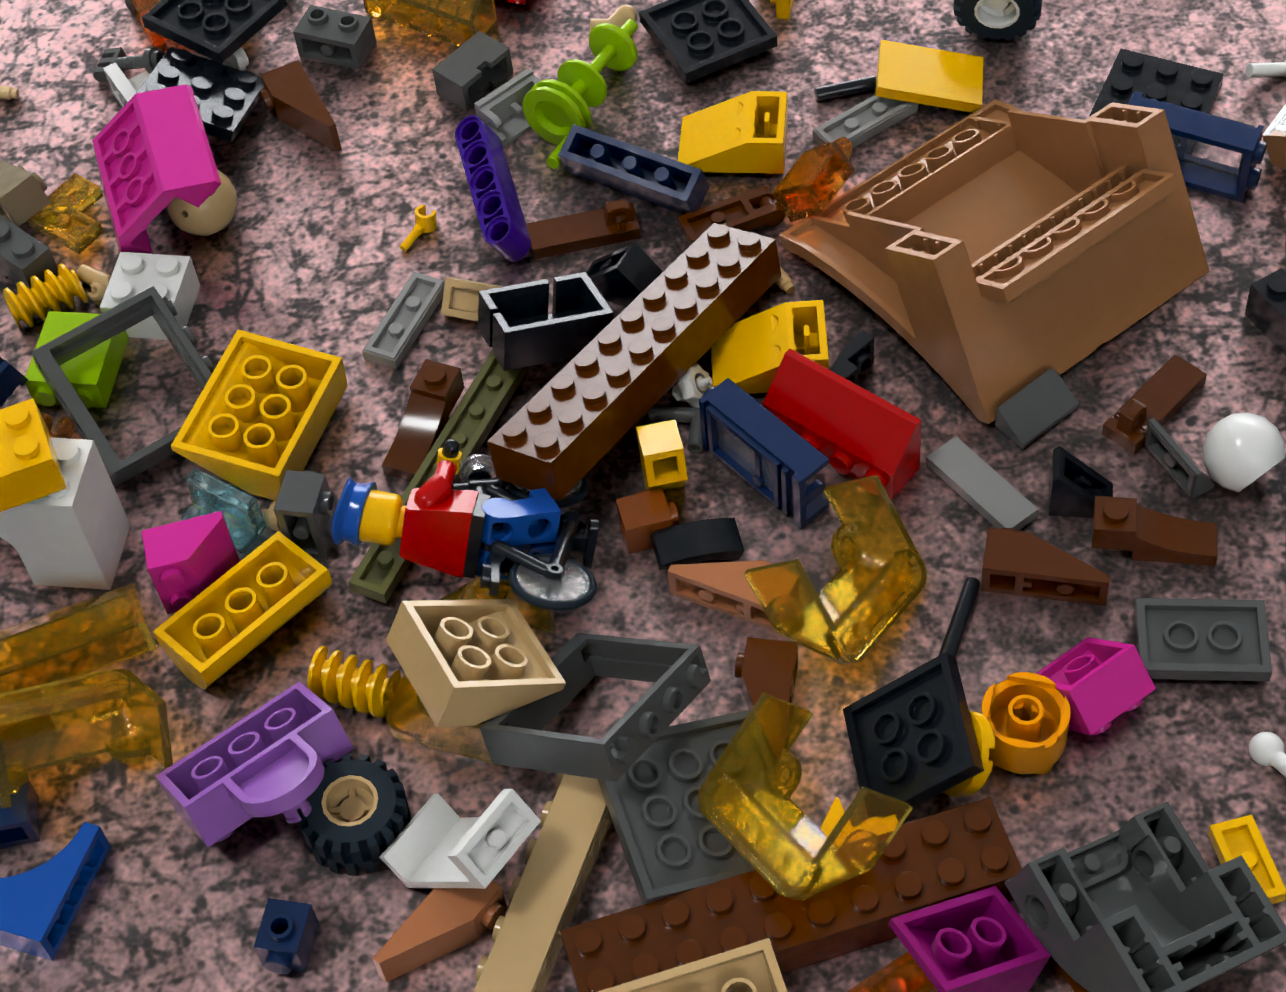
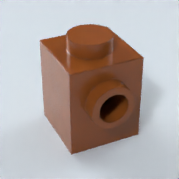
(642, 515)

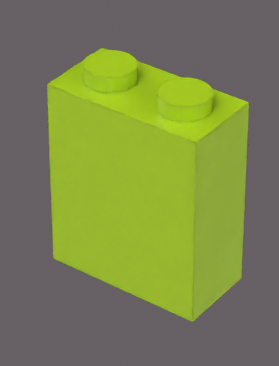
(89, 373)

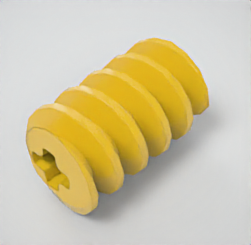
(44, 295)
(350, 685)

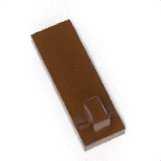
(584, 230)
(1155, 399)

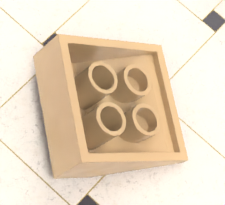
(471, 658)

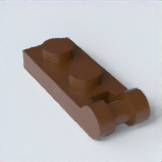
(733, 212)

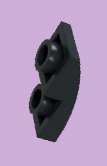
(855, 357)
(697, 542)

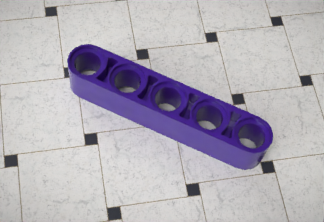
(492, 189)

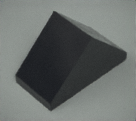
(1074, 486)

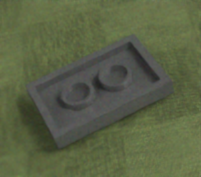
(1203, 639)

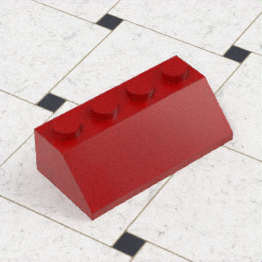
(846, 422)

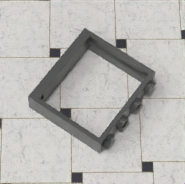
(94, 332)
(678, 677)

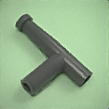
(685, 415)

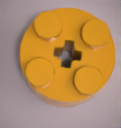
(1027, 723)

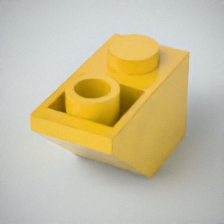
(662, 455)

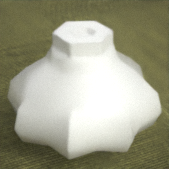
(692, 385)

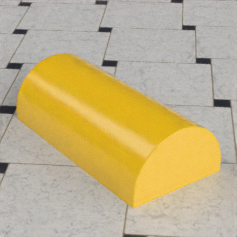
(242, 609)

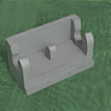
(504, 109)

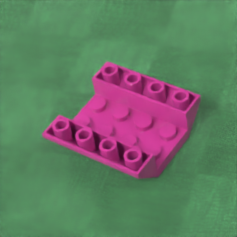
(149, 158)

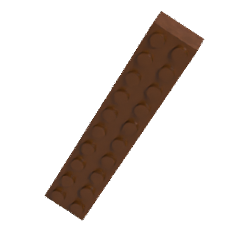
(634, 361)
(920, 867)

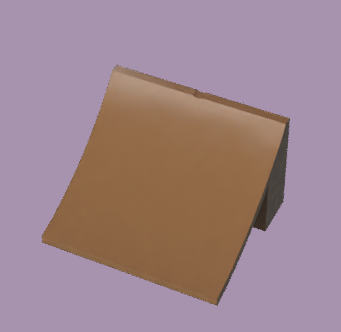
(1015, 242)

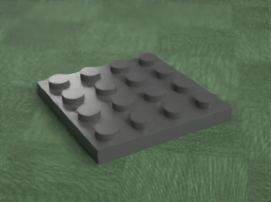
(659, 816)

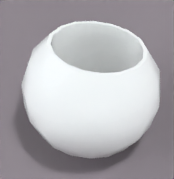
(1241, 450)

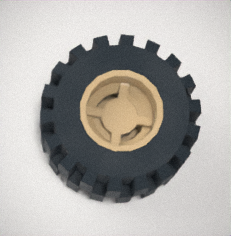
(354, 814)

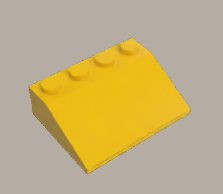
(262, 412)

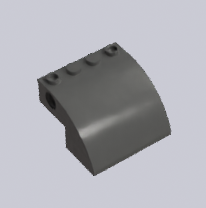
(1145, 909)

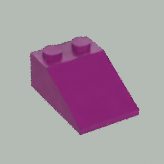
(973, 944)

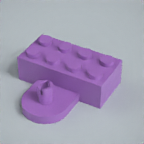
(257, 766)

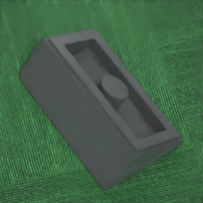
(1035, 409)
(1176, 460)

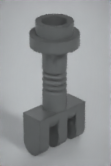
(148, 60)

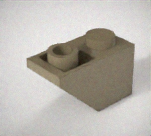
(20, 193)

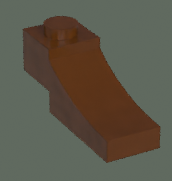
(426, 414)
(1151, 535)

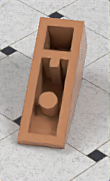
(720, 588)
(439, 926)

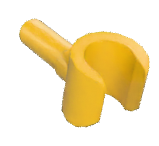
(423, 224)

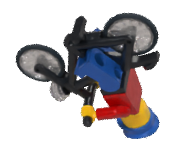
(479, 530)

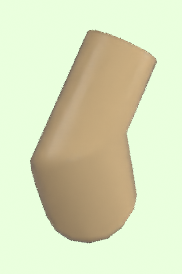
(618, 18)
(96, 279)

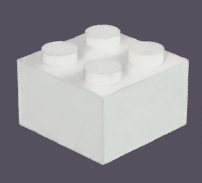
(169, 274)

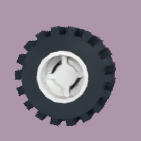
(997, 17)

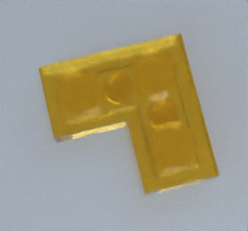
(65, 217)

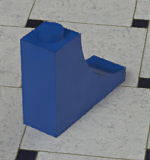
(44, 901)

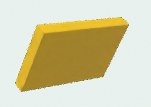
(929, 76)

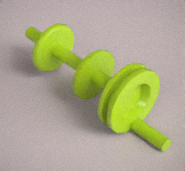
(557, 105)

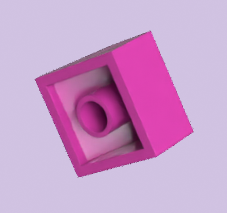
(188, 557)
(1099, 682)

